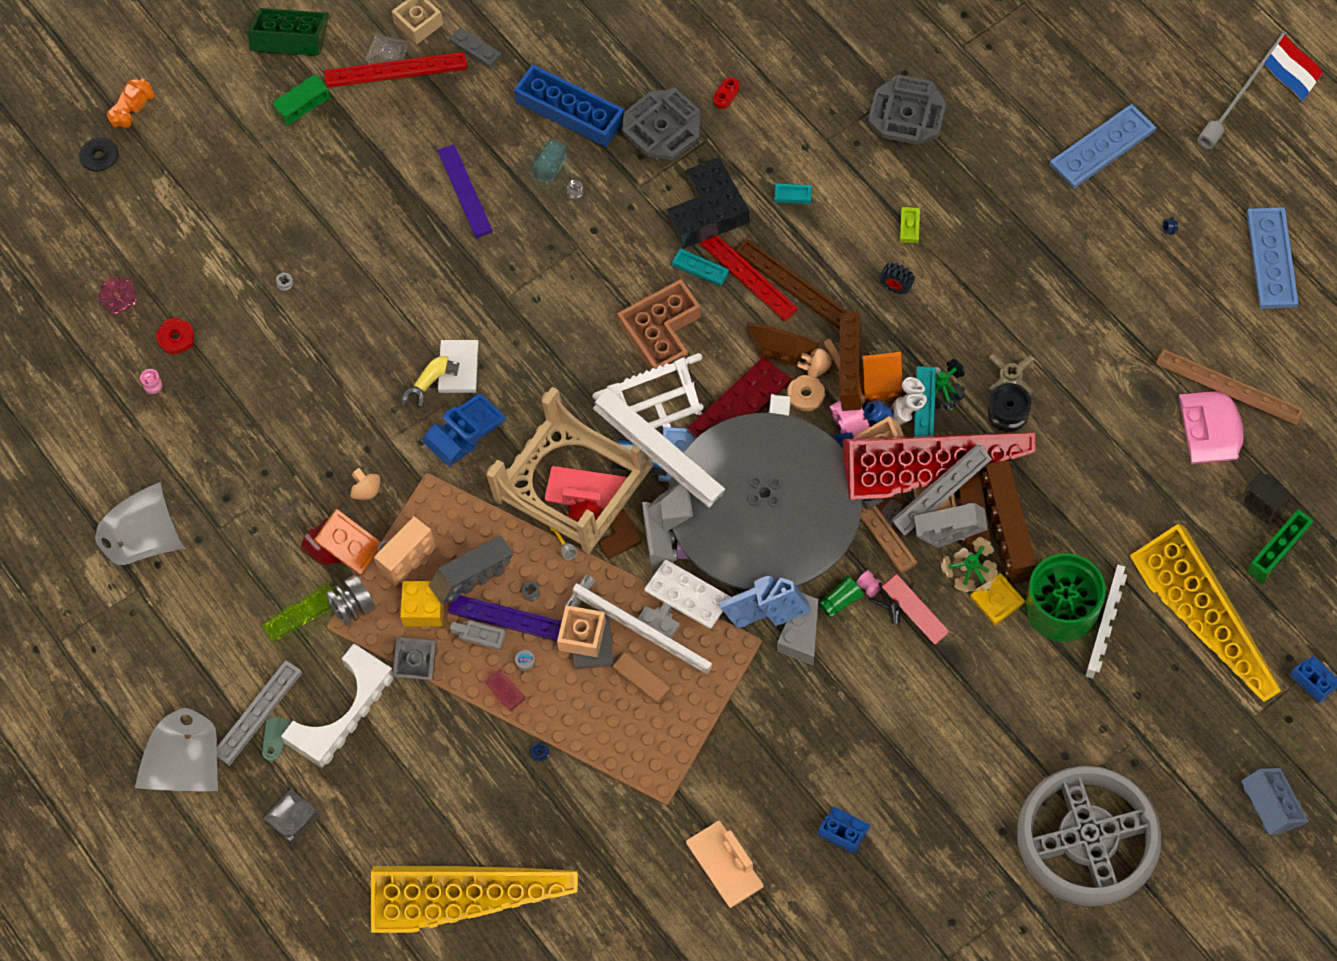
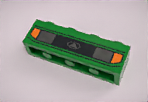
(1280, 546)

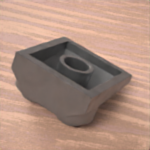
(414, 658)
(291, 816)

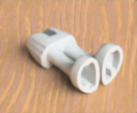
(912, 401)

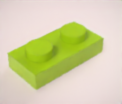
(909, 225)

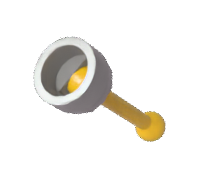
(568, 550)

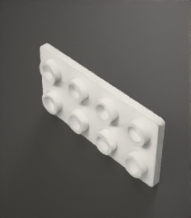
(687, 594)

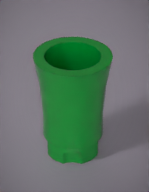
(841, 597)

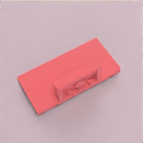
(576, 486)

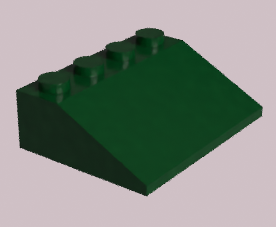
(288, 31)

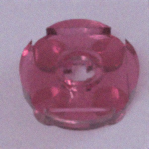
(120, 303)

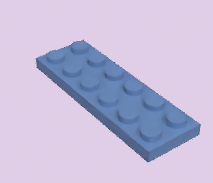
(1102, 146)
(1272, 258)

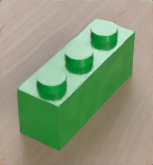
(301, 100)

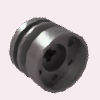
(350, 600)

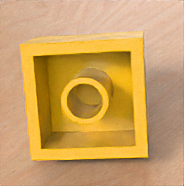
(420, 605)

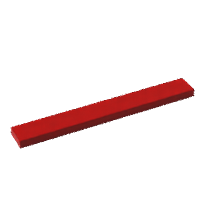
(395, 69)
(749, 277)

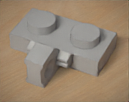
(660, 620)

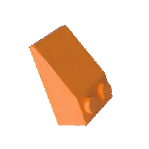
(882, 377)

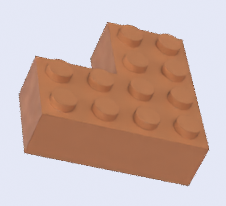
(654, 320)

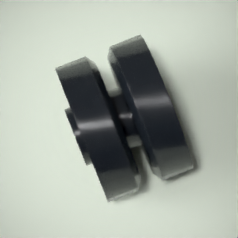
(1009, 407)

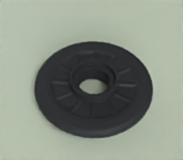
(93, 163)

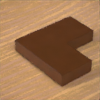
(624, 537)

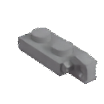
(479, 634)

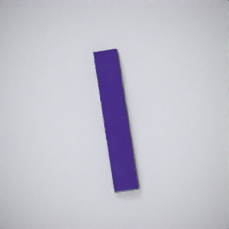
(465, 191)
(505, 617)

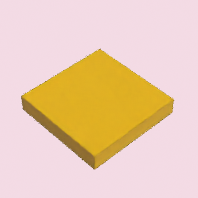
(998, 601)

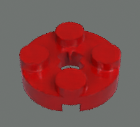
(178, 345)

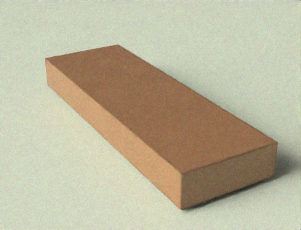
(641, 678)

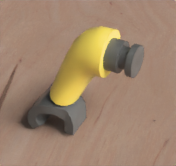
(435, 369)

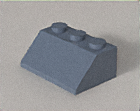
(1274, 801)

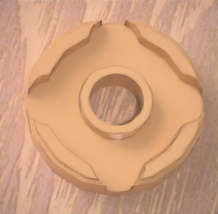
(810, 402)

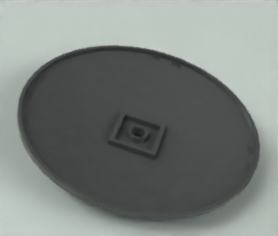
(790, 533)

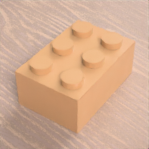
(405, 551)

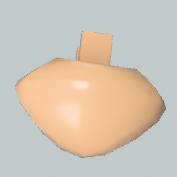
(816, 363)
(367, 485)

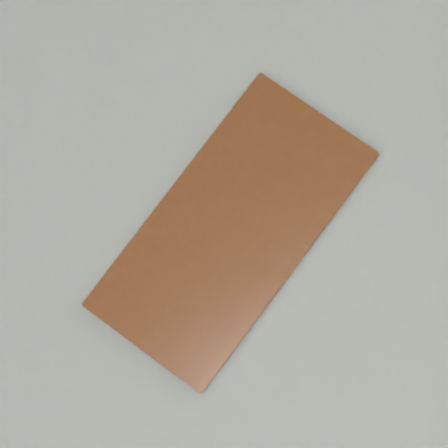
(578, 711)

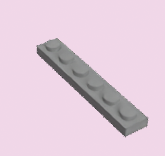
(942, 488)
(257, 712)

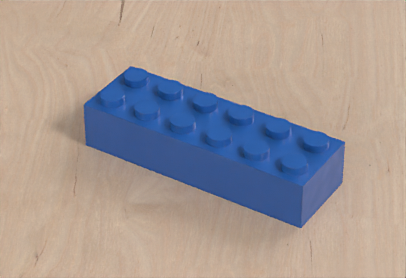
(569, 105)

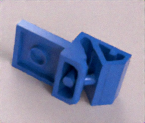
(463, 429)

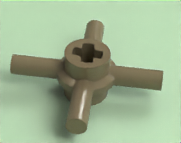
(1011, 372)

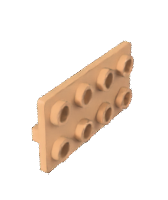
(725, 863)

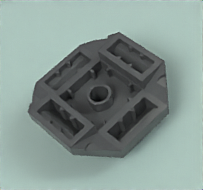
(907, 97)
(662, 124)

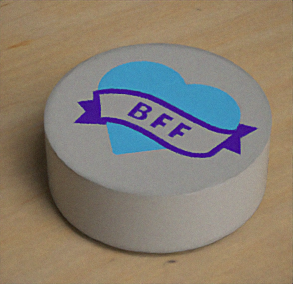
(524, 660)

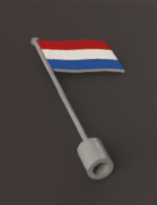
(1287, 66)

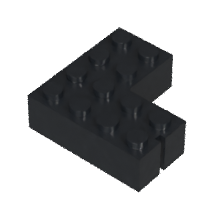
(714, 209)

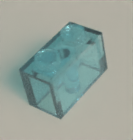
(550, 161)

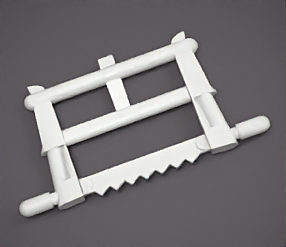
(687, 388)

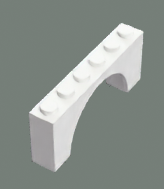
(321, 742)

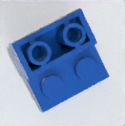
(1315, 679)
(843, 830)

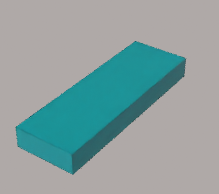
(700, 267)

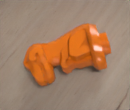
(131, 100)

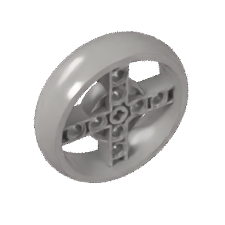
(1071, 783)

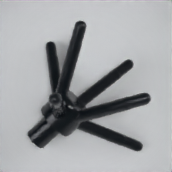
(893, 607)

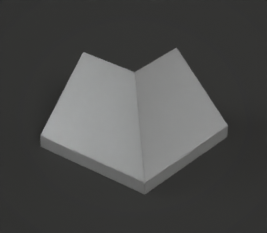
(671, 507)

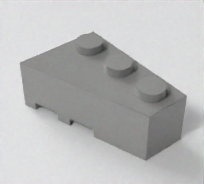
(951, 524)
(800, 634)

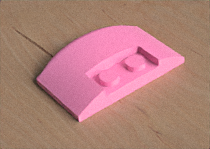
(1211, 426)

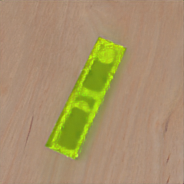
(299, 614)

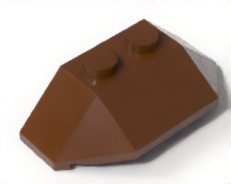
(779, 344)

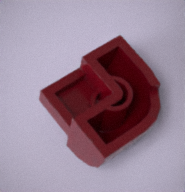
(314, 550)

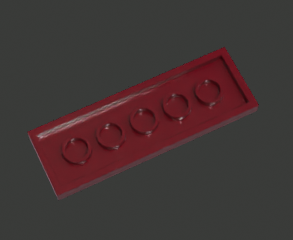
(744, 397)

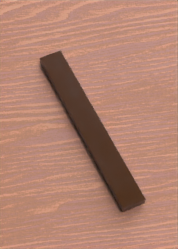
(791, 282)

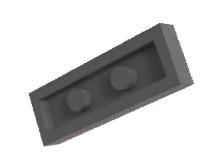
(475, 47)

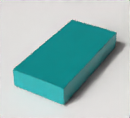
(793, 193)

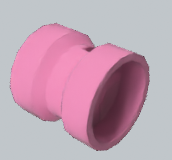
(151, 381)
(869, 583)

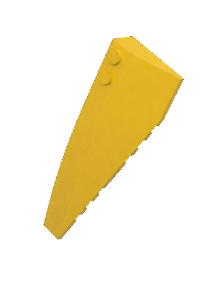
(1191, 590)
(437, 895)

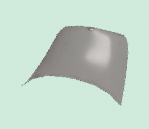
(141, 525)
(178, 762)

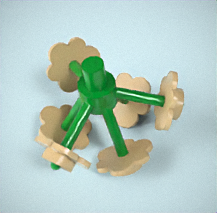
(969, 561)

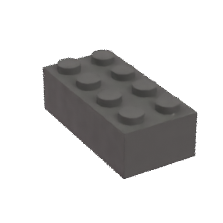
(471, 570)

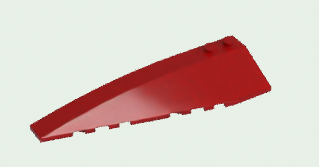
(903, 463)

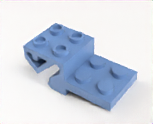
(769, 598)

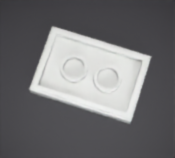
(466, 354)

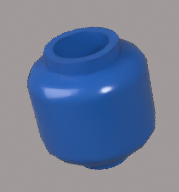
(876, 412)

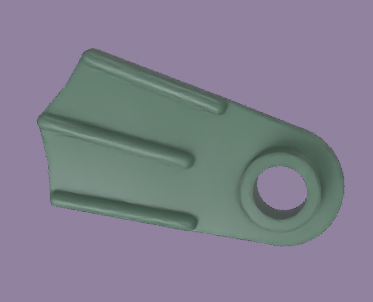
(272, 737)

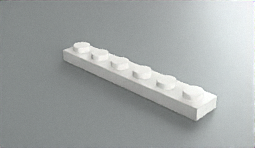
(1105, 629)

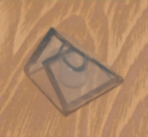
(386, 49)

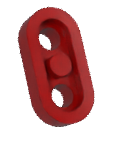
(726, 91)

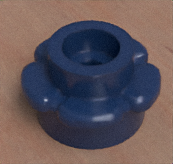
(1170, 226)
(539, 747)

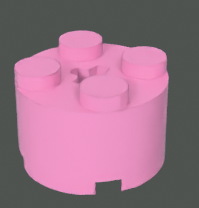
(849, 421)

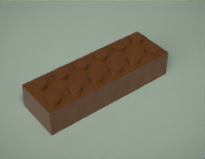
(1008, 522)

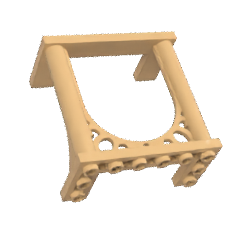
(559, 419)

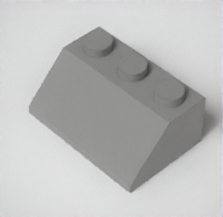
(658, 541)

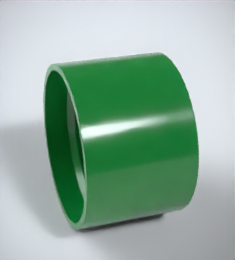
(1065, 569)

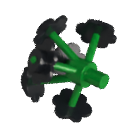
(953, 393)

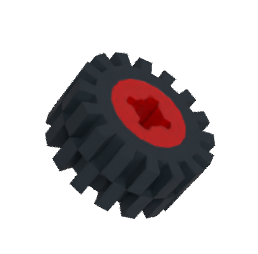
(897, 278)

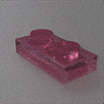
(504, 690)

